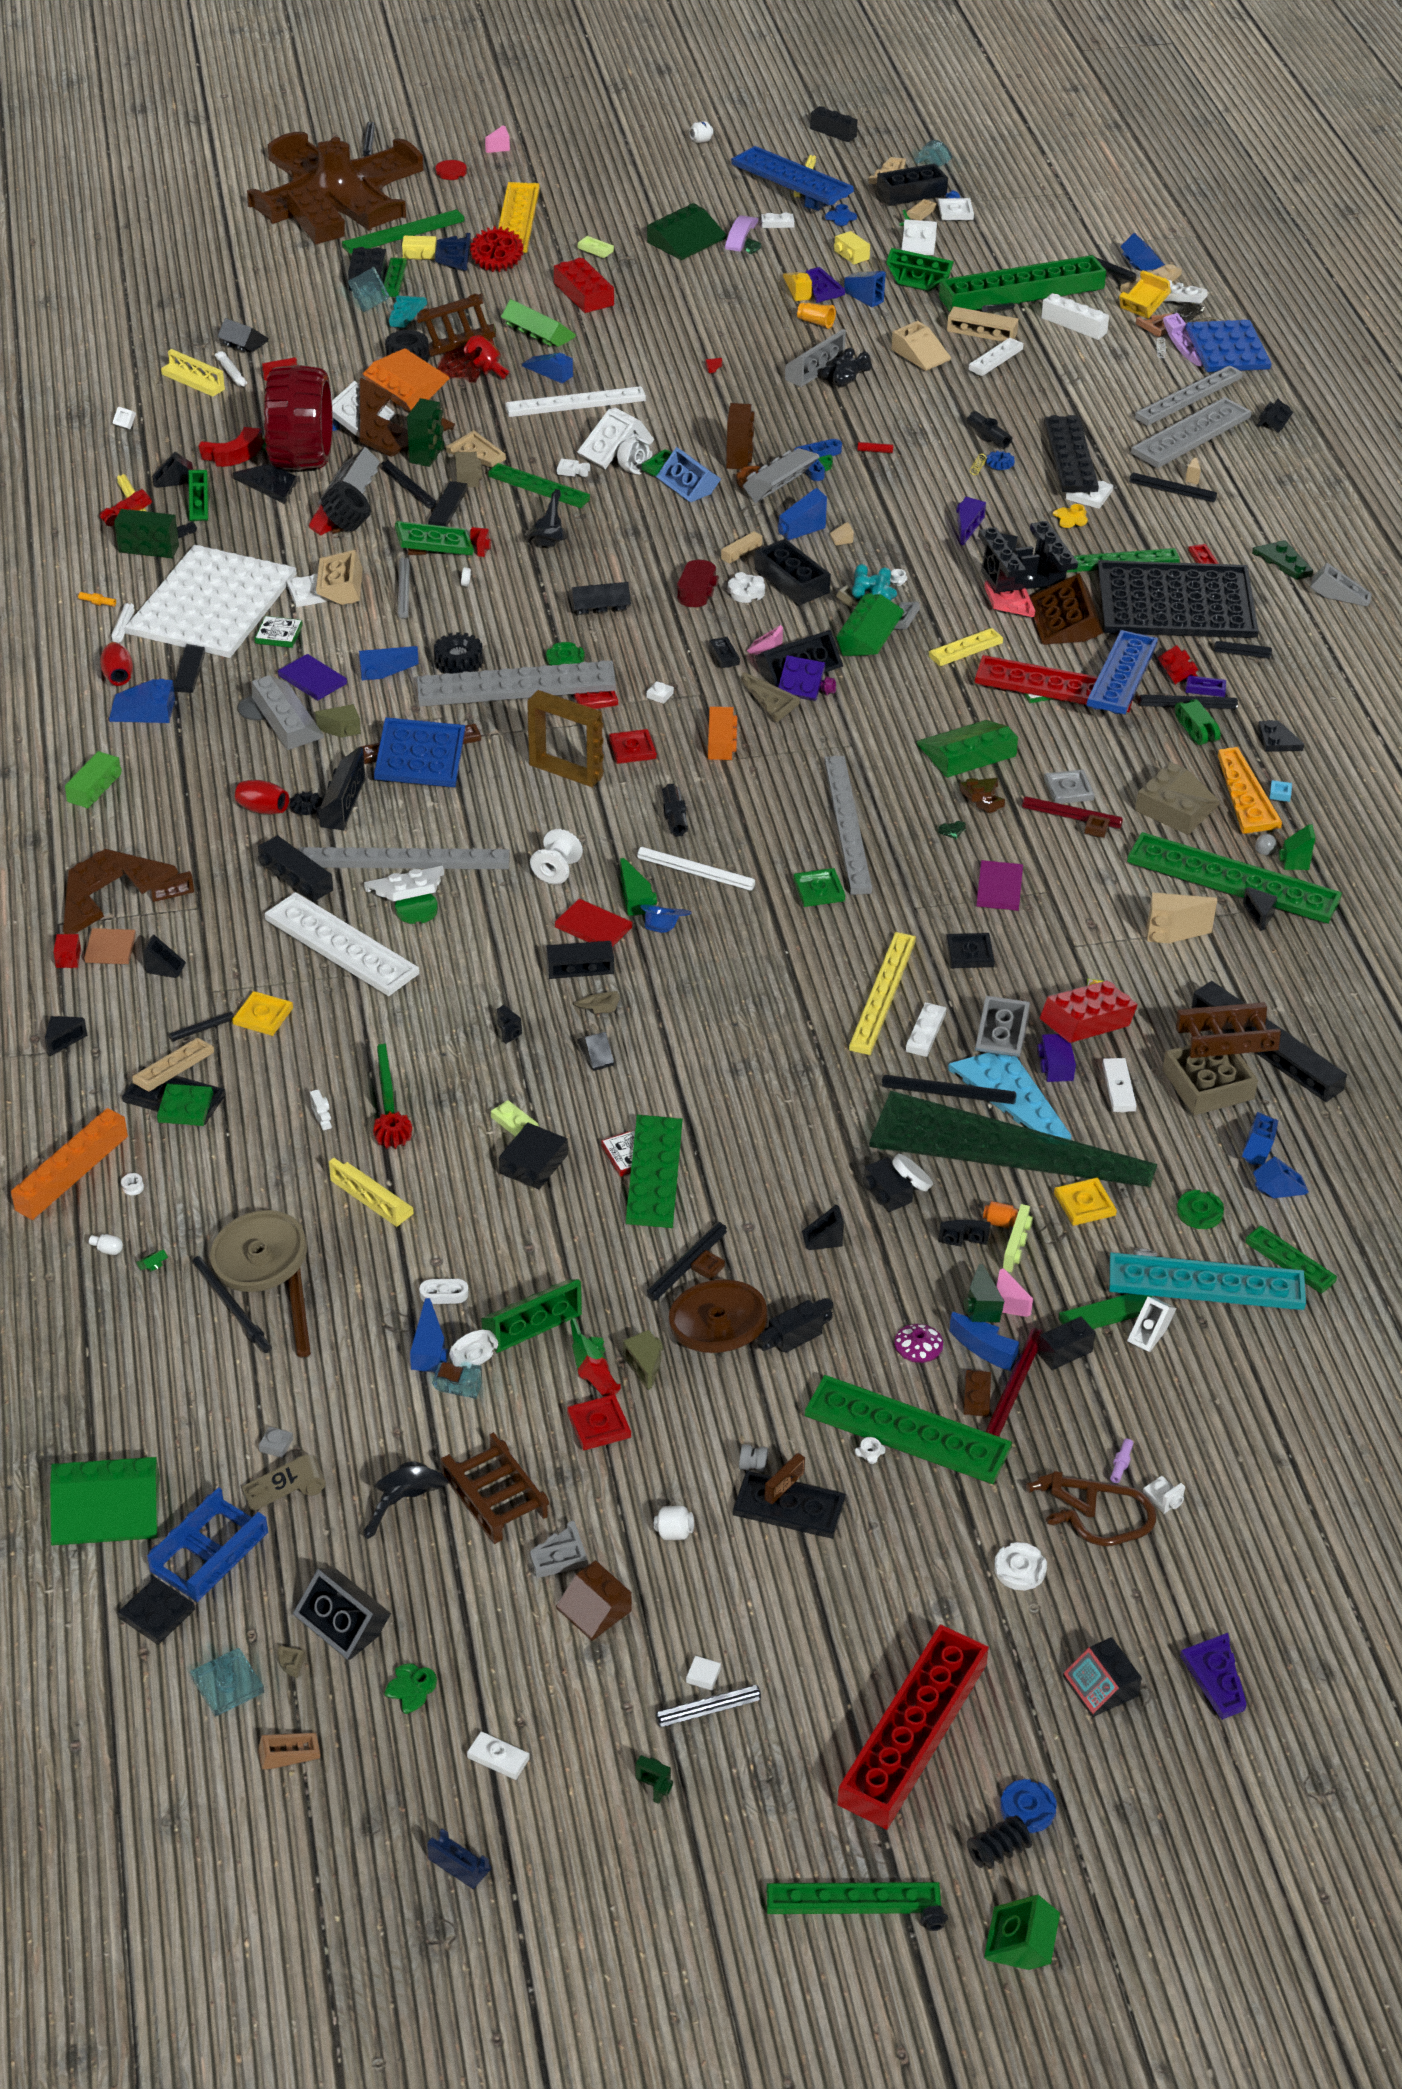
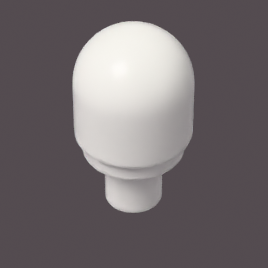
(107, 1244)

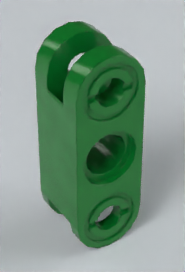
(1197, 722)

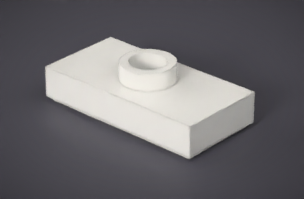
(498, 1755)

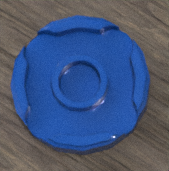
(1030, 1802)

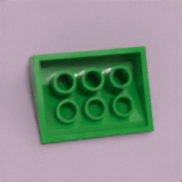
(970, 747)
(104, 1501)

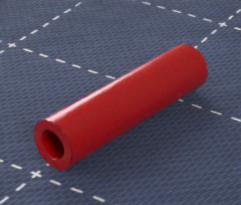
(875, 447)

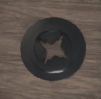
(301, 805)

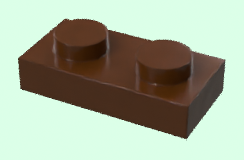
(977, 1393)

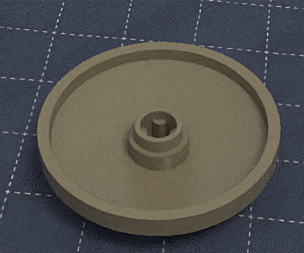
(258, 1251)

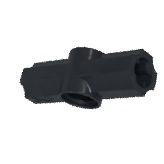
(989, 429)
(674, 810)

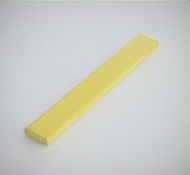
(882, 993)

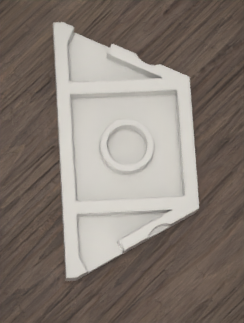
(407, 885)

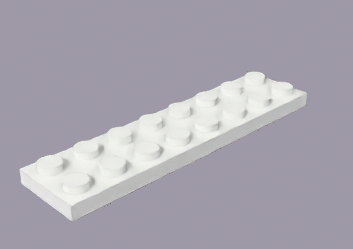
(342, 944)

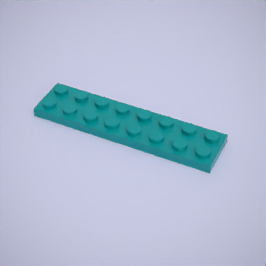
(1207, 1281)

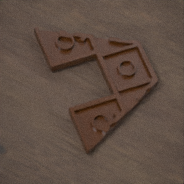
(377, 431)
(100, 871)

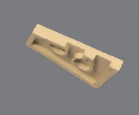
(474, 442)

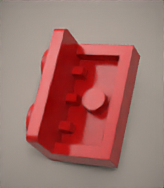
(1177, 664)

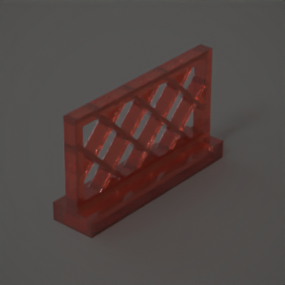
(471, 370)

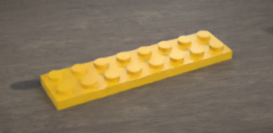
(520, 209)

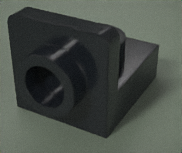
(509, 1023)

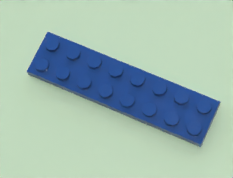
(1122, 672)

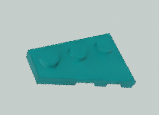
(405, 310)

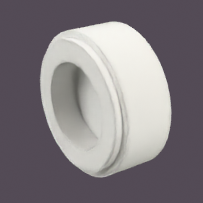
(466, 574)

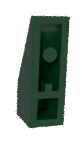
(984, 1299)

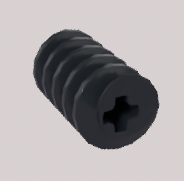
(998, 1841)

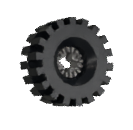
(458, 653)

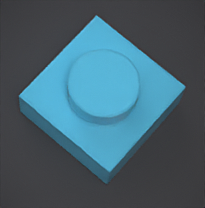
(1280, 791)

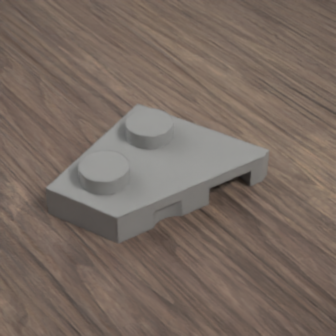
(559, 1553)

